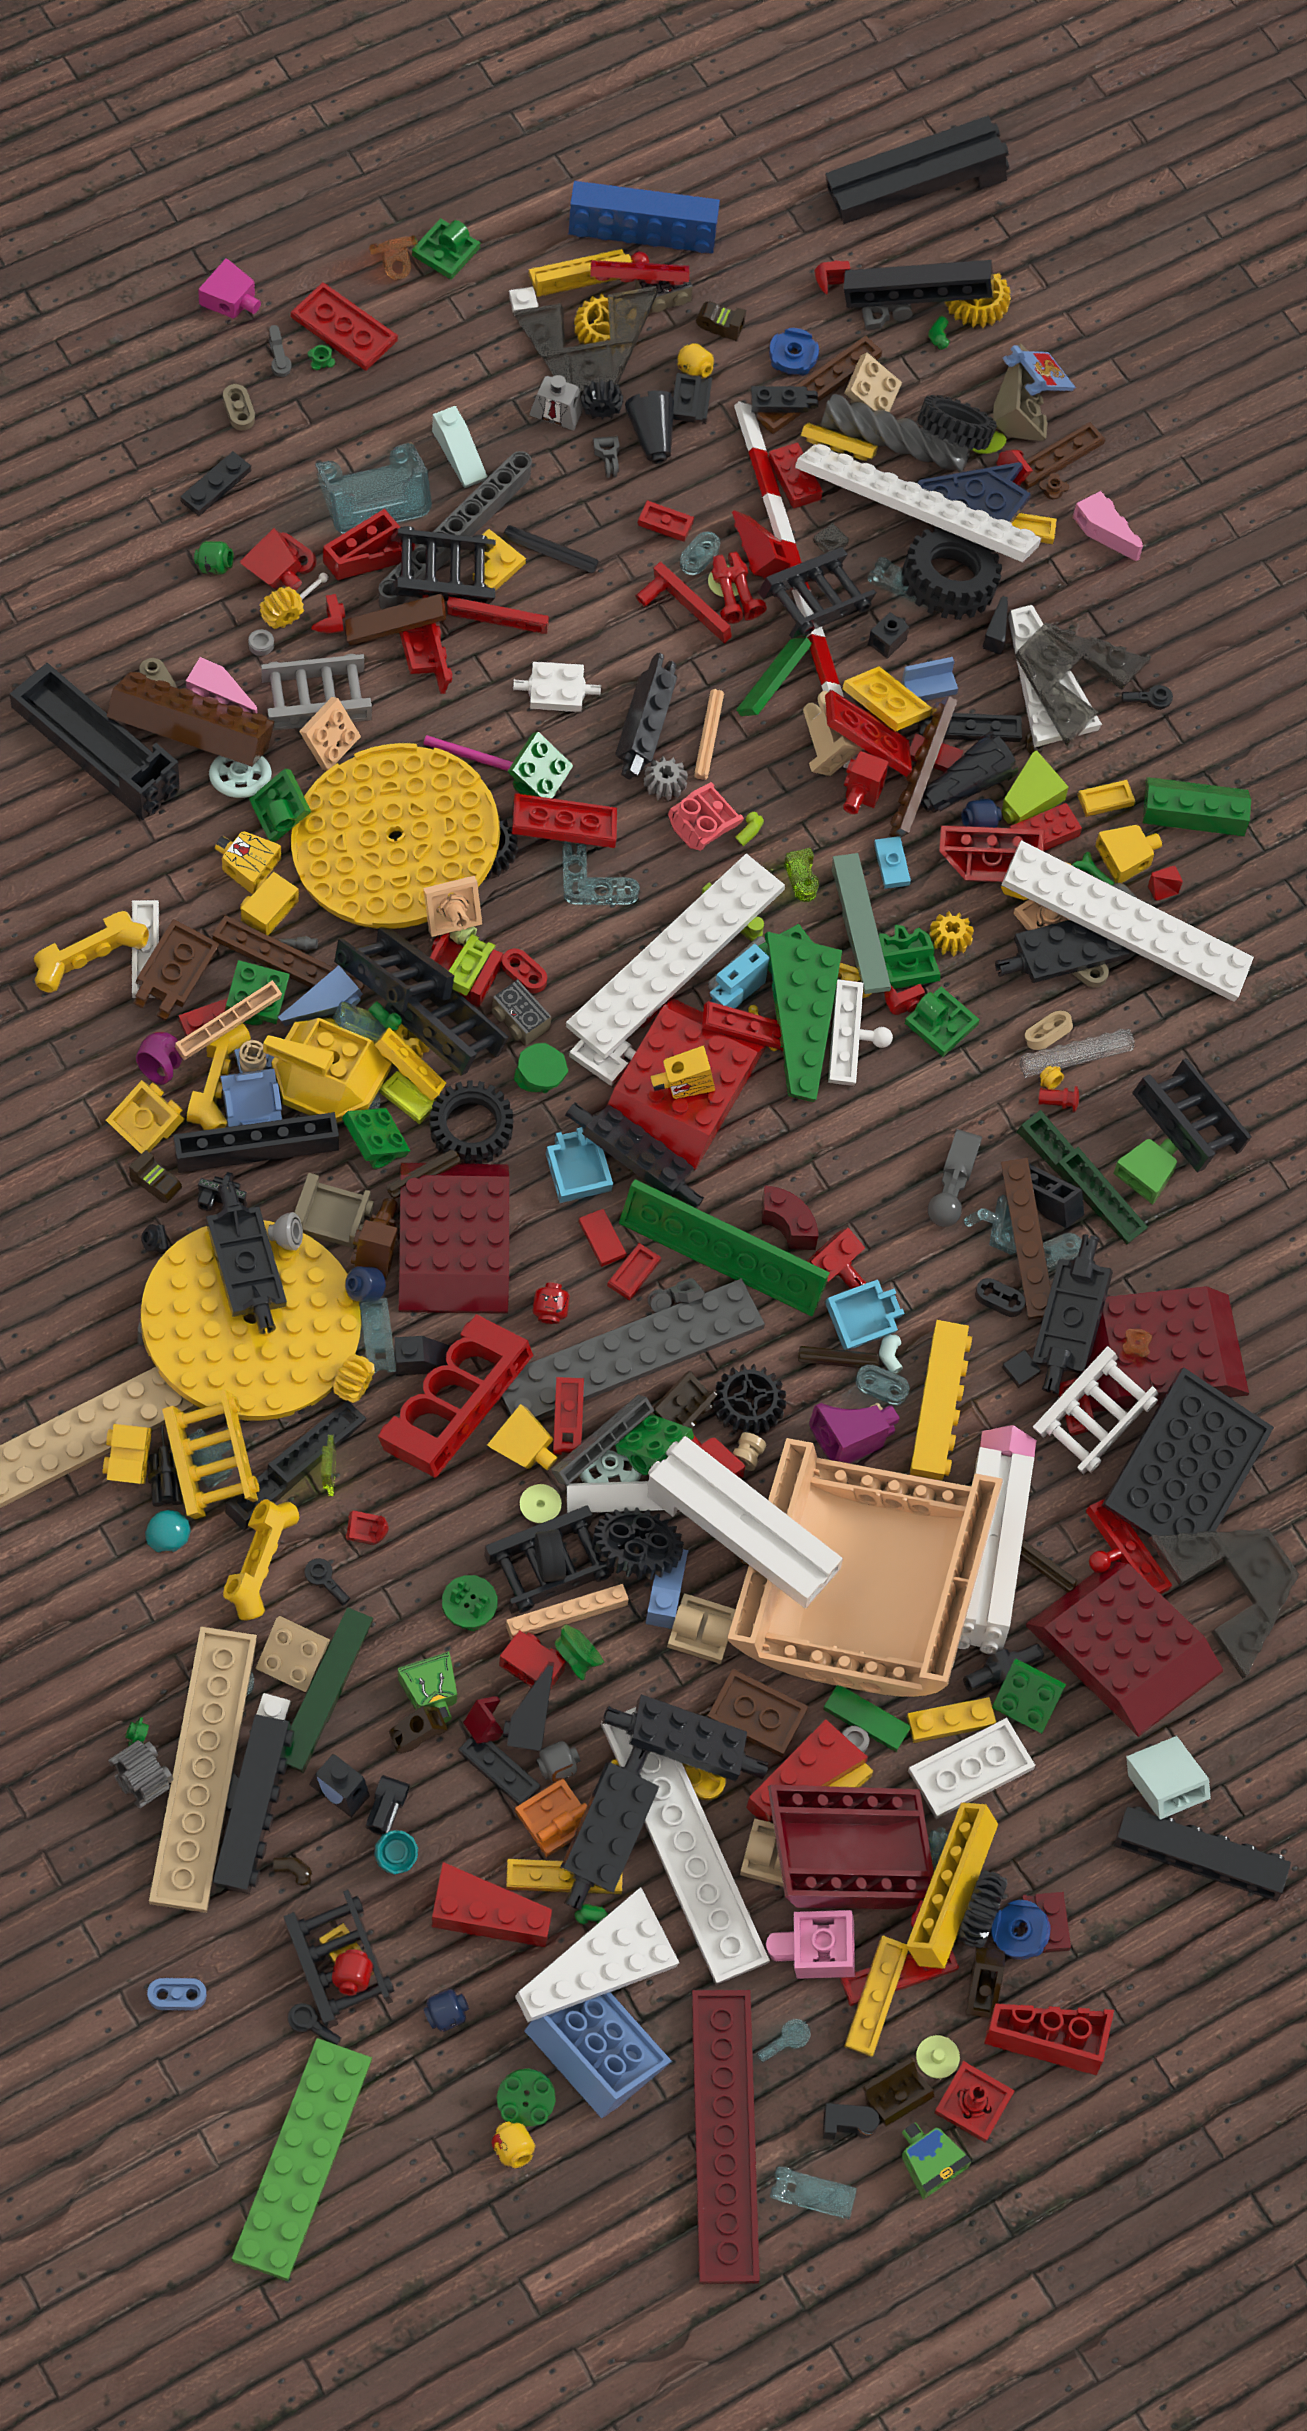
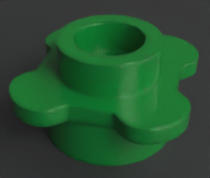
(321, 351)
(136, 1731)

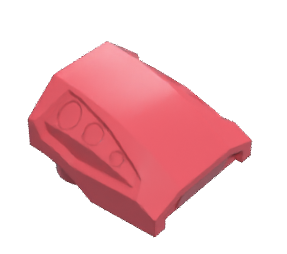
(703, 817)

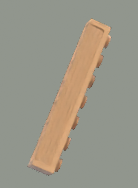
(228, 1020)
(568, 1611)

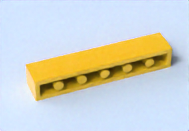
(939, 1401)
(952, 1885)

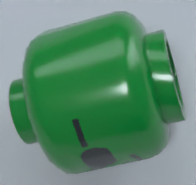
(214, 557)

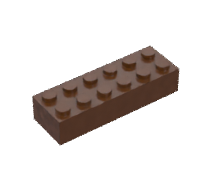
(190, 718)

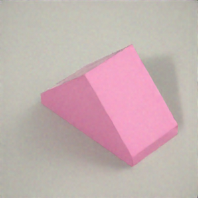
(1009, 1441)

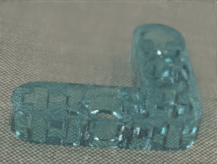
(587, 885)

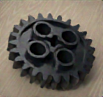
(638, 1543)

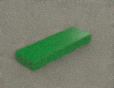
(861, 1713)

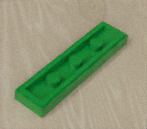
(774, 677)

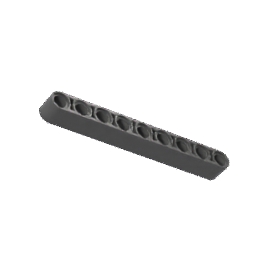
(462, 521)

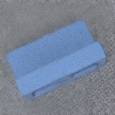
(931, 679)

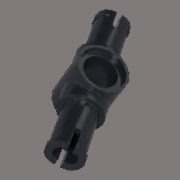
(998, 1666)

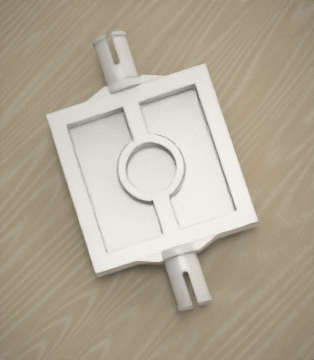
(557, 686)

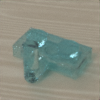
(1002, 1232)
(209, 1455)

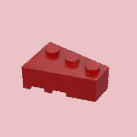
(364, 547)

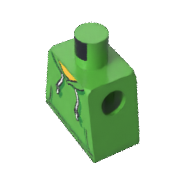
(430, 1683)

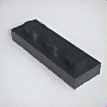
(215, 483)

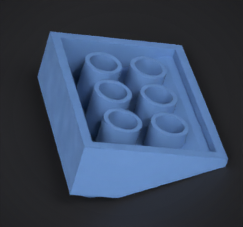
(599, 2050)

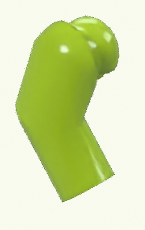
(750, 831)

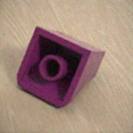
(851, 1433)

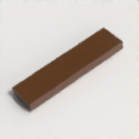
(1062, 453)
(395, 619)

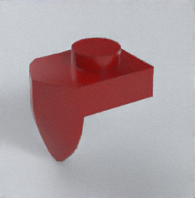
(831, 273)
(1015, 456)
(335, 614)
(905, 1000)
(366, 1528)

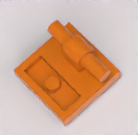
(552, 1816)

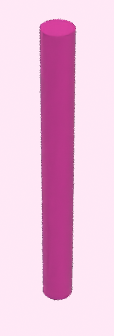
(467, 753)

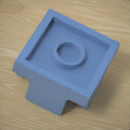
(251, 1097)

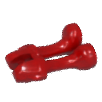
(736, 574)

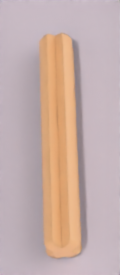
(709, 734)

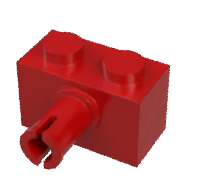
(864, 781)
(837, 1257)

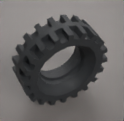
(943, 593)

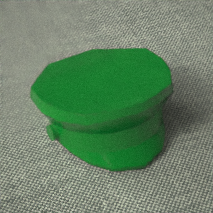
(540, 1068)
(577, 1651)

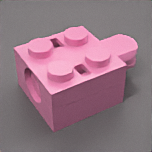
(818, 1946)

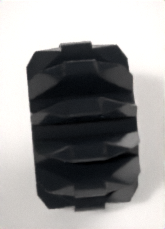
(602, 399)

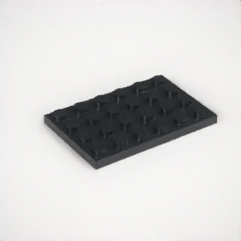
(1188, 1461)

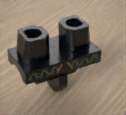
(209, 1192)

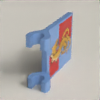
(1042, 369)

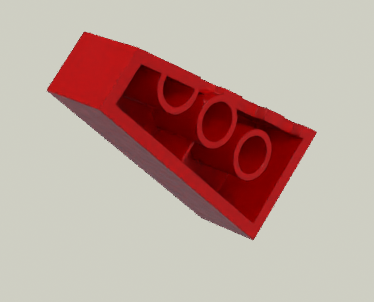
(816, 1762)
(486, 1910)
(1052, 2034)

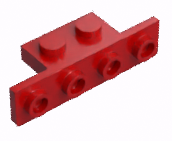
(426, 653)

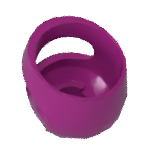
(158, 1051)

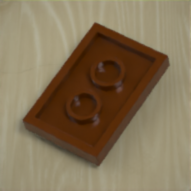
(760, 1710)

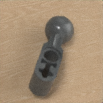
(945, 1207)

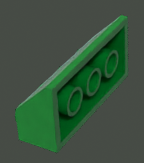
(1196, 806)

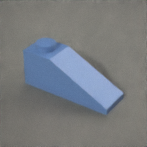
(323, 998)
(666, 1595)

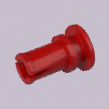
(1060, 1098)

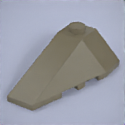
(1016, 410)

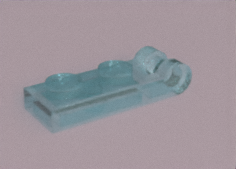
(893, 583)
(378, 1334)
(814, 2193)

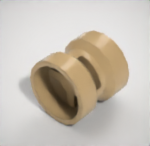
(248, 1057)
(749, 1448)

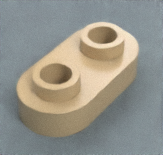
(1048, 1030)

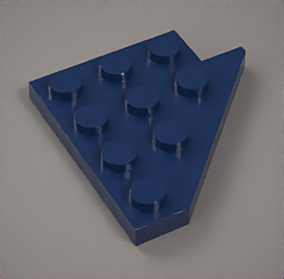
(984, 490)

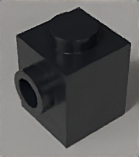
(888, 635)

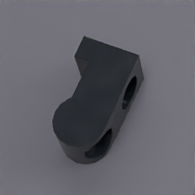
(849, 2119)

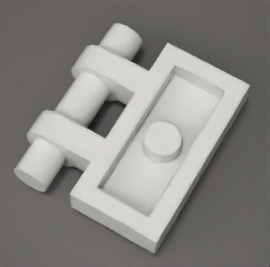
(606, 1069)

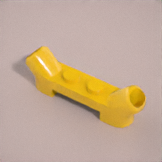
(119, 931)
(203, 1106)
(244, 1587)

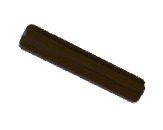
(433, 1167)
(837, 1357)
(1047, 1567)

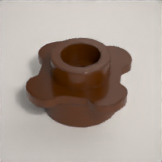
(1053, 492)

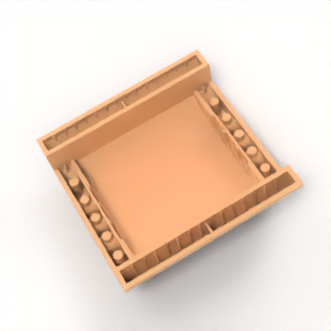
(902, 1584)

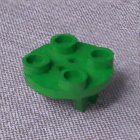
(480, 1609)
(540, 2097)

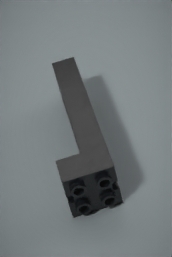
(920, 169)
(97, 742)

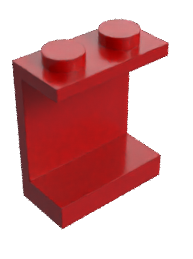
(445, 954)

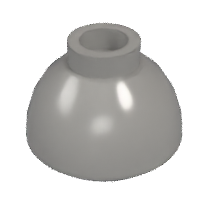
(287, 1231)

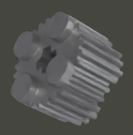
(141, 1773)

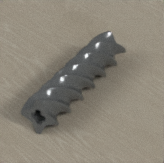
(899, 435)

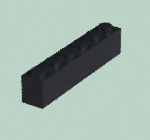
(919, 284)
(256, 1142)
(253, 1803)
(1202, 1853)

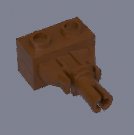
(377, 1239)

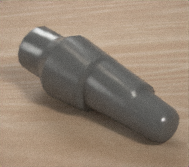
(301, 943)

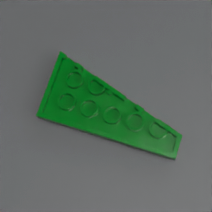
(803, 999)

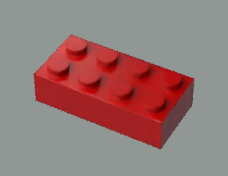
(797, 485)
(1058, 823)

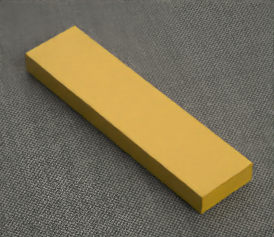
(544, 1876)
(876, 1996)

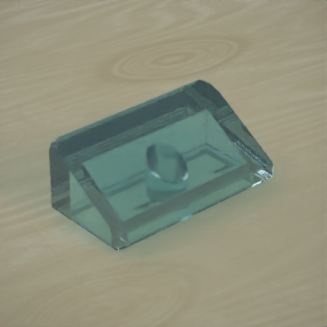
(358, 1021)

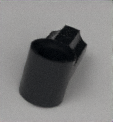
(388, 1799)

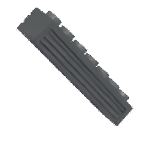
(602, 1440)

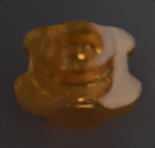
(1137, 1335)

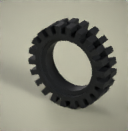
(956, 422)
(476, 1095)

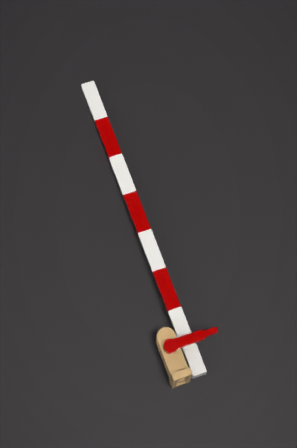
(830, 746)

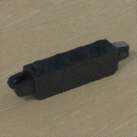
(646, 716)

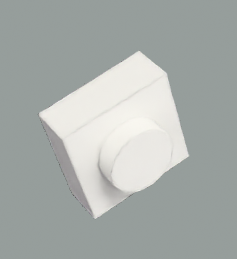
(522, 299)
(274, 1707)

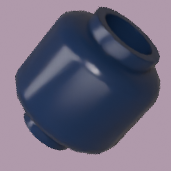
(981, 814)
(365, 1284)
(446, 2010)

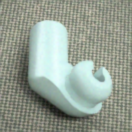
(887, 1353)

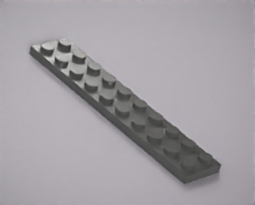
(638, 1348)

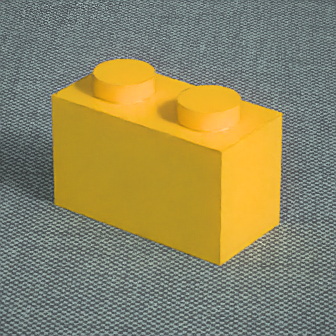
(269, 904)

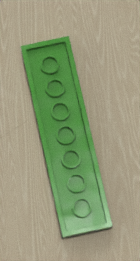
(302, 2160)

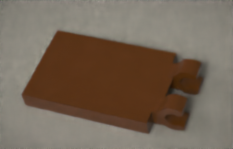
(174, 967)

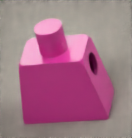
(229, 291)

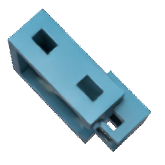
(751, 974)
(577, 1167)
(863, 1314)

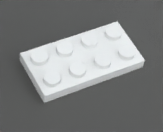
(971, 1768)

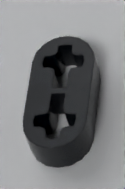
(1000, 1297)

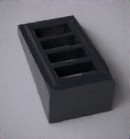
(996, 632)

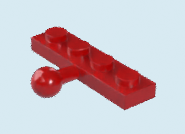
(639, 269)
(1125, 1547)

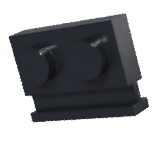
(691, 398)

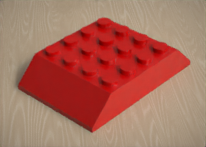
(688, 1122)

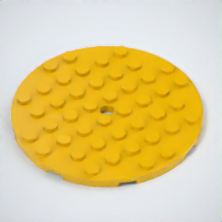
(345, 843)
(209, 1351)

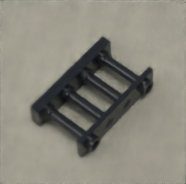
(813, 570)
(408, 586)
(399, 953)
(445, 1041)
(1178, 1128)
(524, 1542)
(310, 1955)

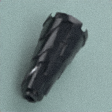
(977, 770)

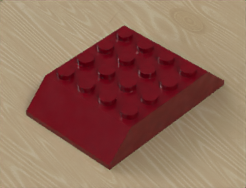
(455, 1240)
(1187, 1330)
(1127, 1645)
(851, 1846)

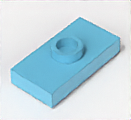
(892, 862)

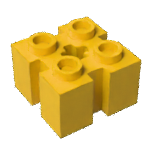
(128, 1453)

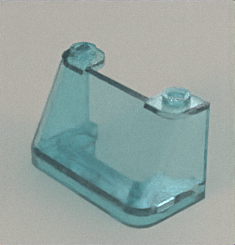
(398, 488)

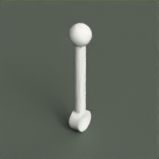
(323, 577)

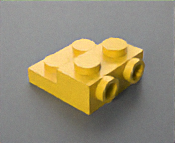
(145, 1117)

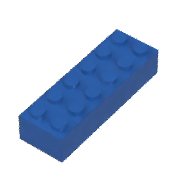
(643, 217)

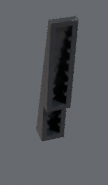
(296, 1461)

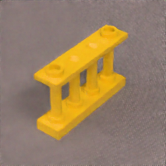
(184, 1447)

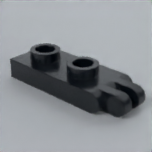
(783, 399)

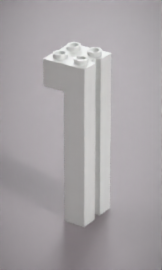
(742, 1521)
(995, 1585)

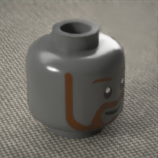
(558, 1761)

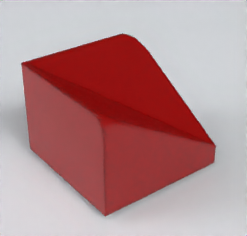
(1165, 883)

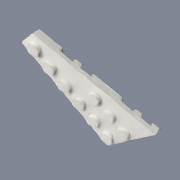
(1023, 625)
(610, 1956)

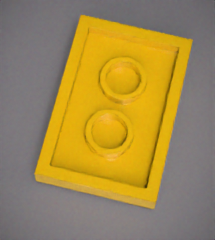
(887, 698)

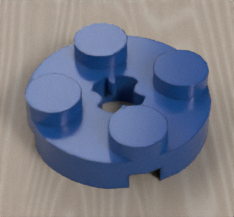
(793, 363)
(1012, 1916)

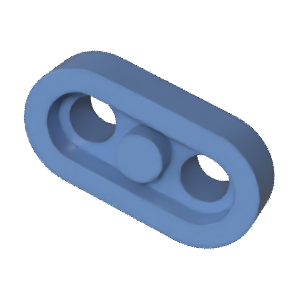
(177, 1991)

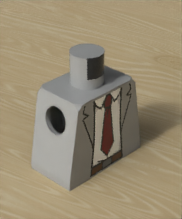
(558, 402)

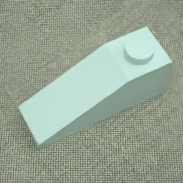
(458, 446)

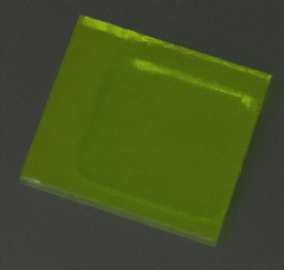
(328, 1465)

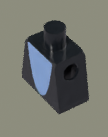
(338, 1783)

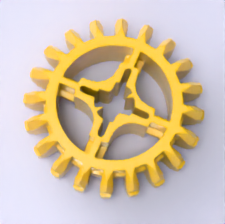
(983, 310)
(598, 330)

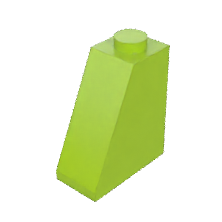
(1034, 791)

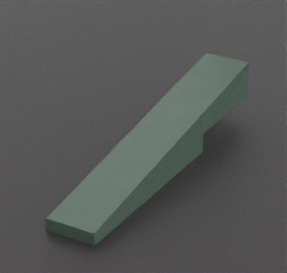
(860, 923)

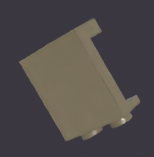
(332, 1212)

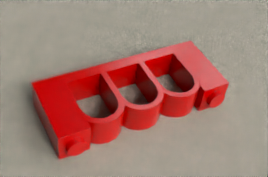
(479, 1339)

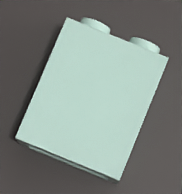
(1168, 1777)

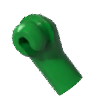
(937, 333)
(384, 1018)
(590, 1913)

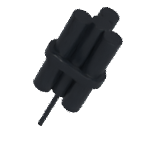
(164, 1477)

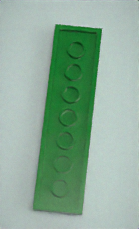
(723, 1247)

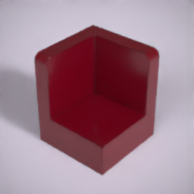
(481, 1721)

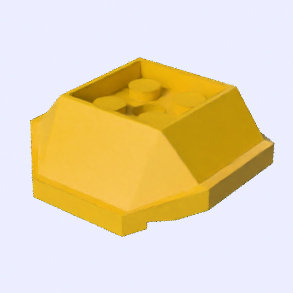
(349, 1081)

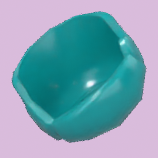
(167, 1531)
(396, 1852)

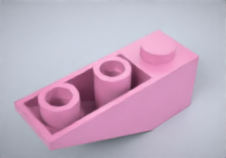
(1104, 524)
(214, 681)

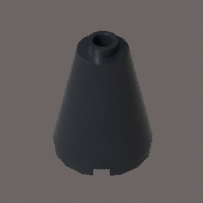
(653, 423)

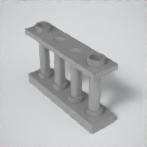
(297, 716)

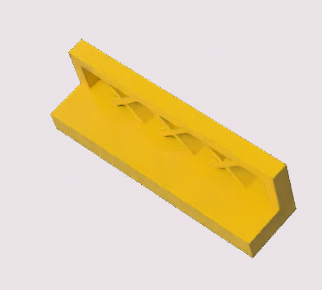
(571, 273)

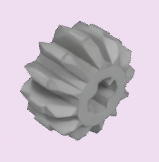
(665, 778)

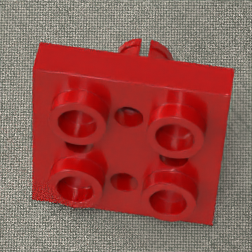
(979, 2093)

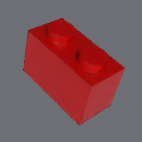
(527, 1659)

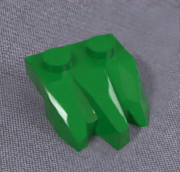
(909, 958)

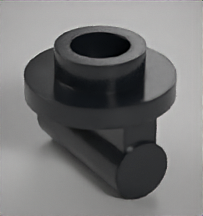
(155, 1239)

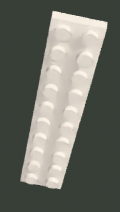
(918, 502)
(1127, 921)
(675, 956)
(695, 1866)

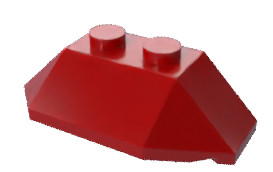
(985, 851)

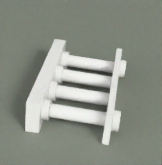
(1087, 1385)

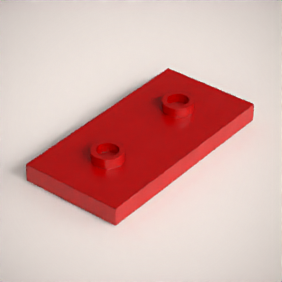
(344, 326)
(868, 732)
(564, 820)

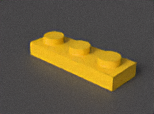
(839, 442)
(410, 1064)
(951, 1720)

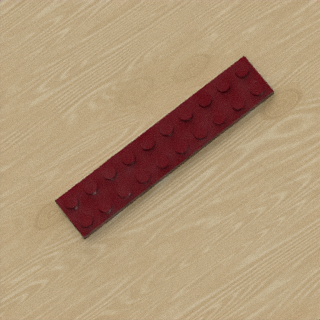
(725, 2137)

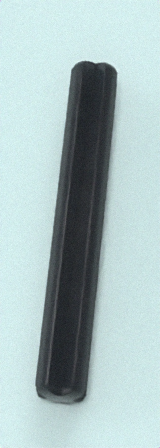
(551, 549)

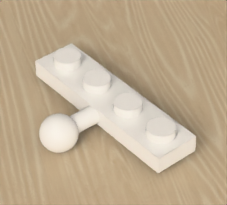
(847, 1033)

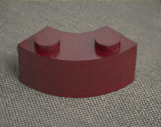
(790, 1217)

